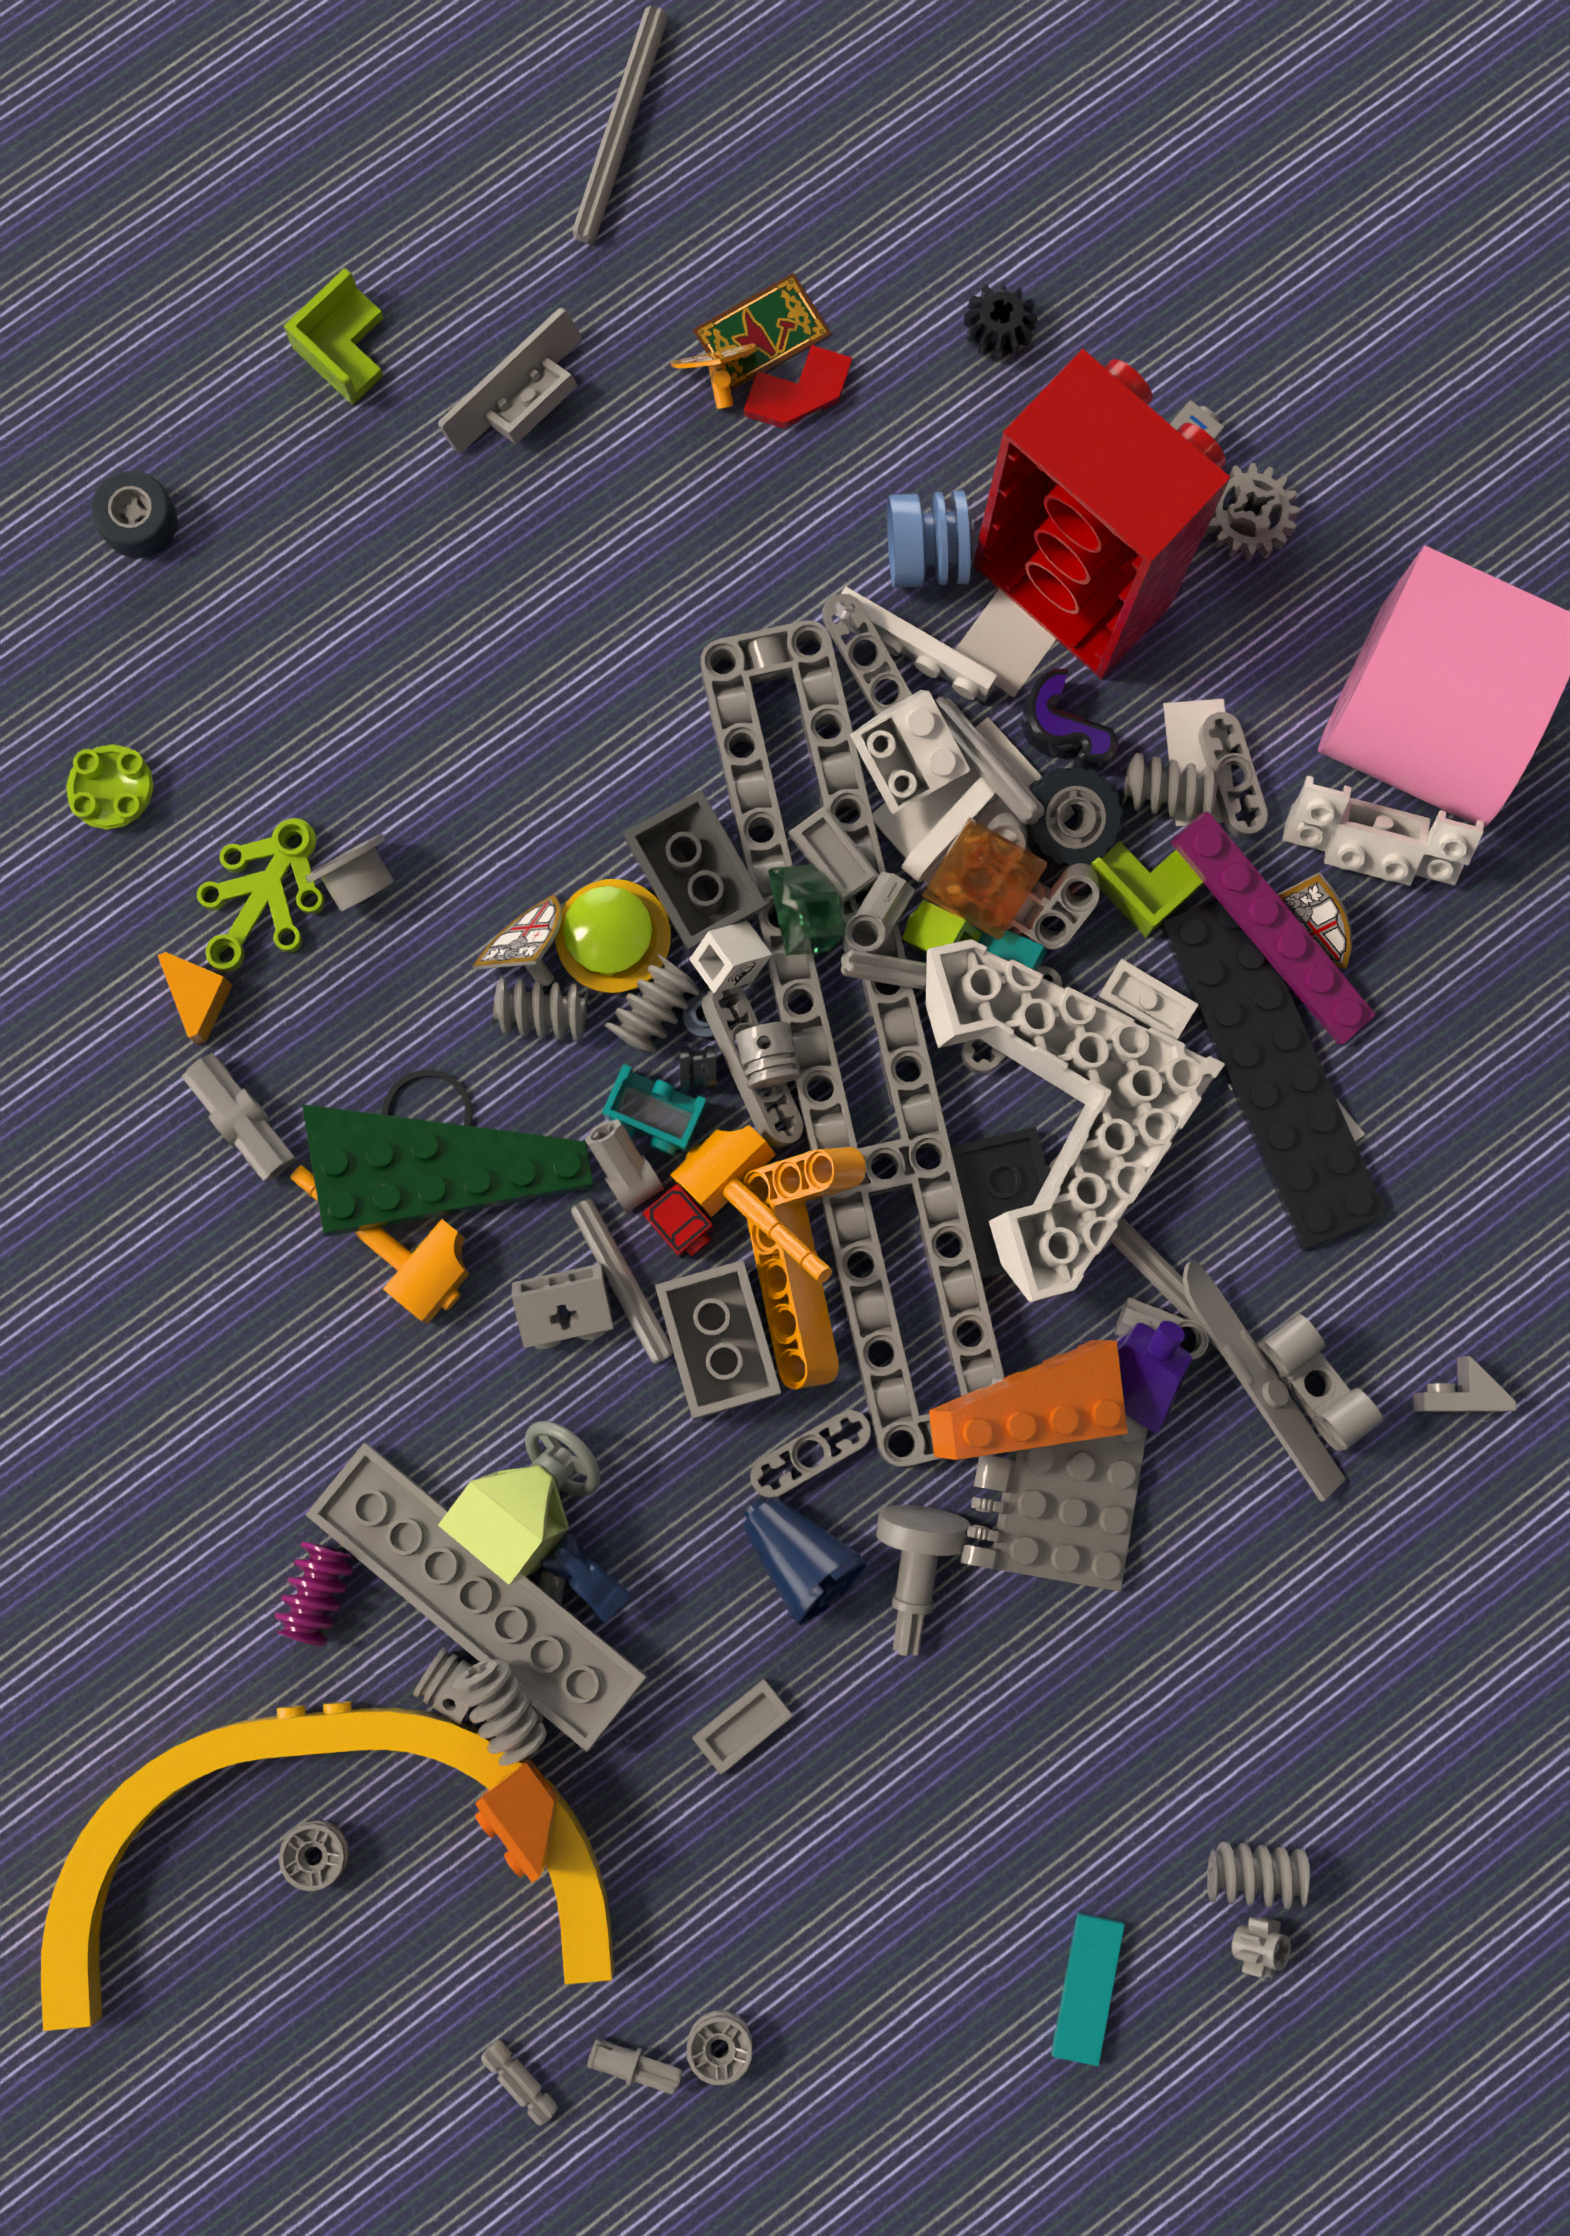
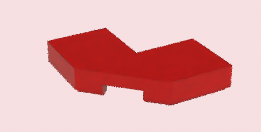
(786, 402)

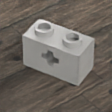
(579, 1289)

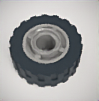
(1096, 823)

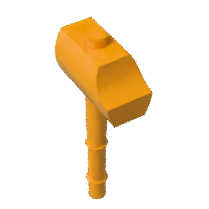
(715, 1176)
(423, 1279)

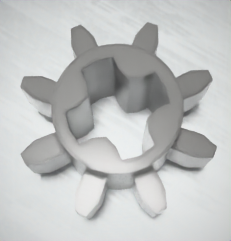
(1261, 1947)

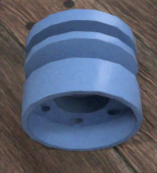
(929, 539)

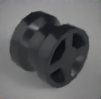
(698, 1068)

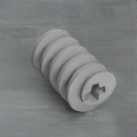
(1169, 786)
(653, 1006)
(540, 1009)
(504, 1709)
(1258, 1874)

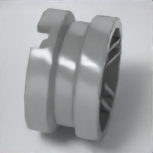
(295, 1860)
(733, 2062)

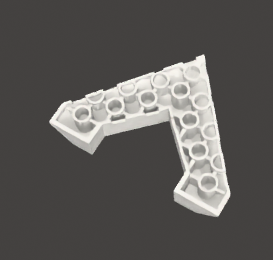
(1129, 1077)

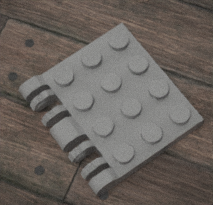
(1061, 1509)

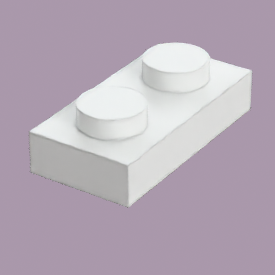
(1147, 1000)

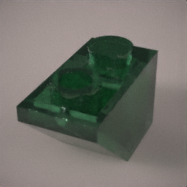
(806, 909)

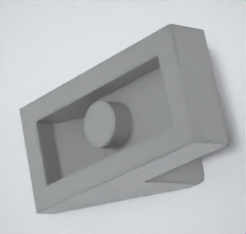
(1475, 1392)

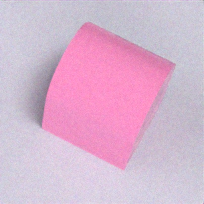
(1452, 687)

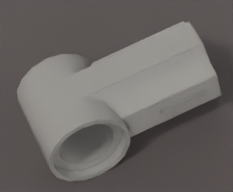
(879, 912)
(626, 1171)
(1139, 1312)

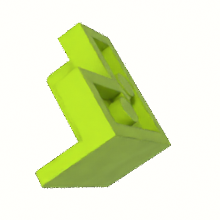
(328, 333)
(1143, 895)

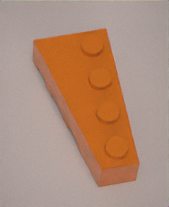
(1050, 1404)

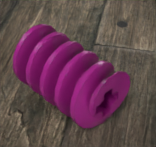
(314, 1594)

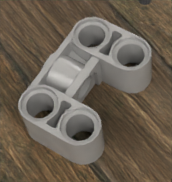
(1051, 902)
(1339, 1413)

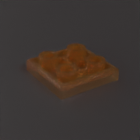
(984, 878)

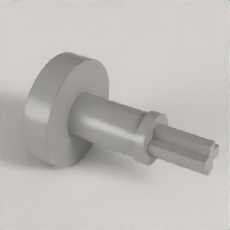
(922, 1536)

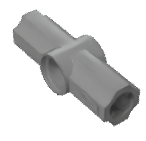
(238, 1117)

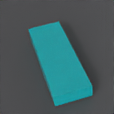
(1087, 1989)

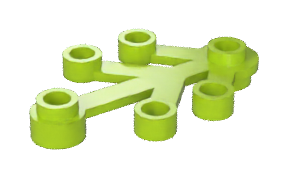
(264, 889)

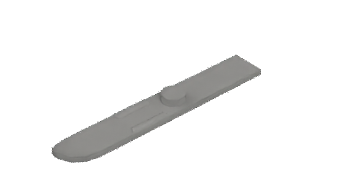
(1261, 1382)

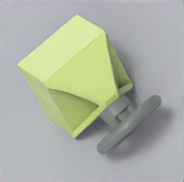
(517, 1513)

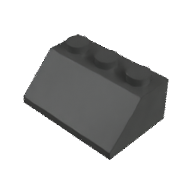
(694, 869)

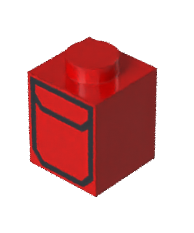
(679, 1222)

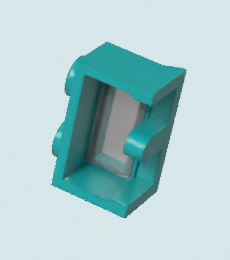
(654, 1111)

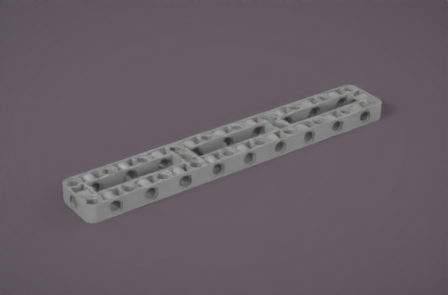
(828, 1124)

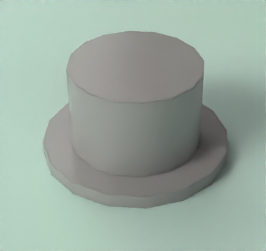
(354, 874)

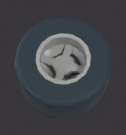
(125, 500)

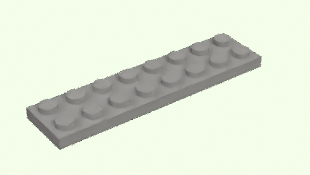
(555, 1656)

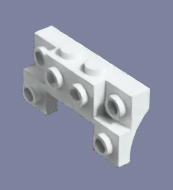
(1379, 838)

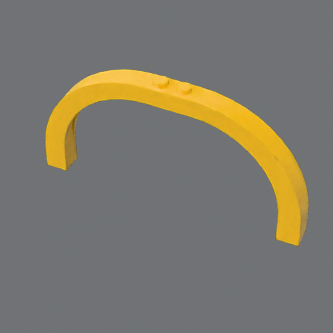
(76, 1908)

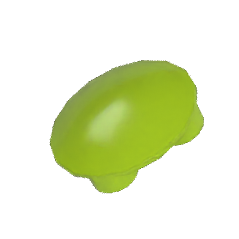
(109, 786)
(607, 930)

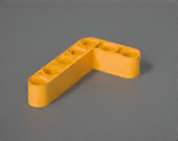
(791, 1296)

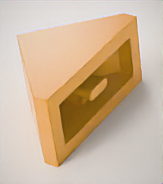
(196, 993)

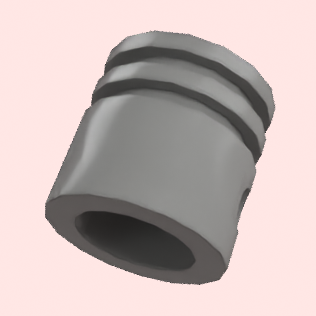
(770, 1065)
(437, 1686)

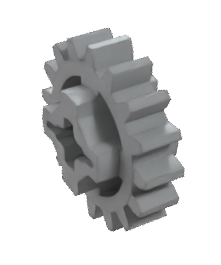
(1260, 495)

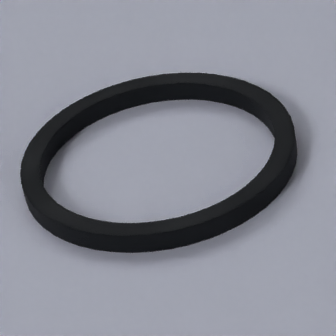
(429, 1073)

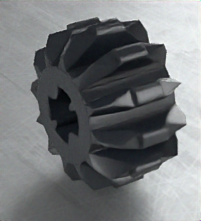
(1006, 307)

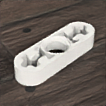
(939, 840)

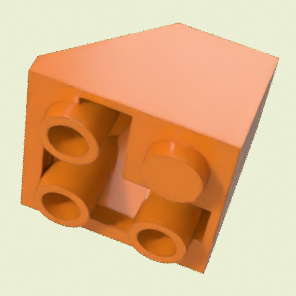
(522, 1816)

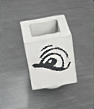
(730, 956)

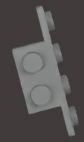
(518, 389)

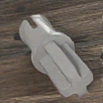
(633, 2066)

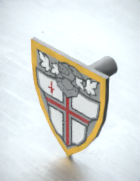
(1322, 916)
(526, 941)

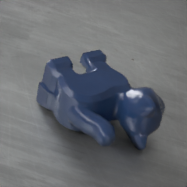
(586, 1578)

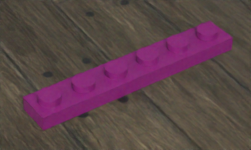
(1272, 927)

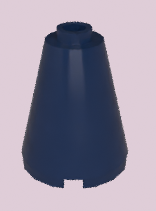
(800, 1558)

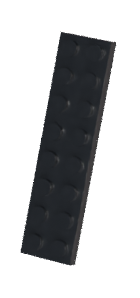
(1274, 1076)

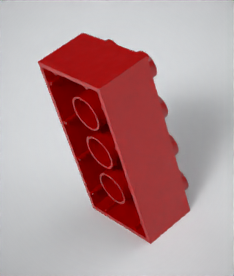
(1097, 509)

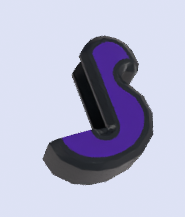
(1060, 732)

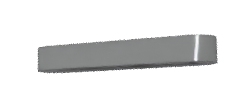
(883, 665)
(754, 1102)

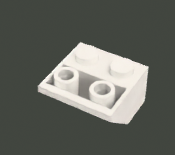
(909, 751)

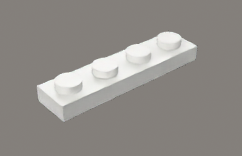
(929, 654)

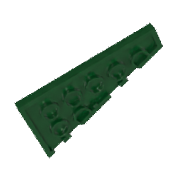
(406, 1170)

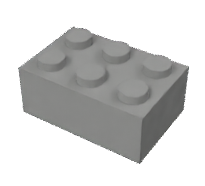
(718, 1339)

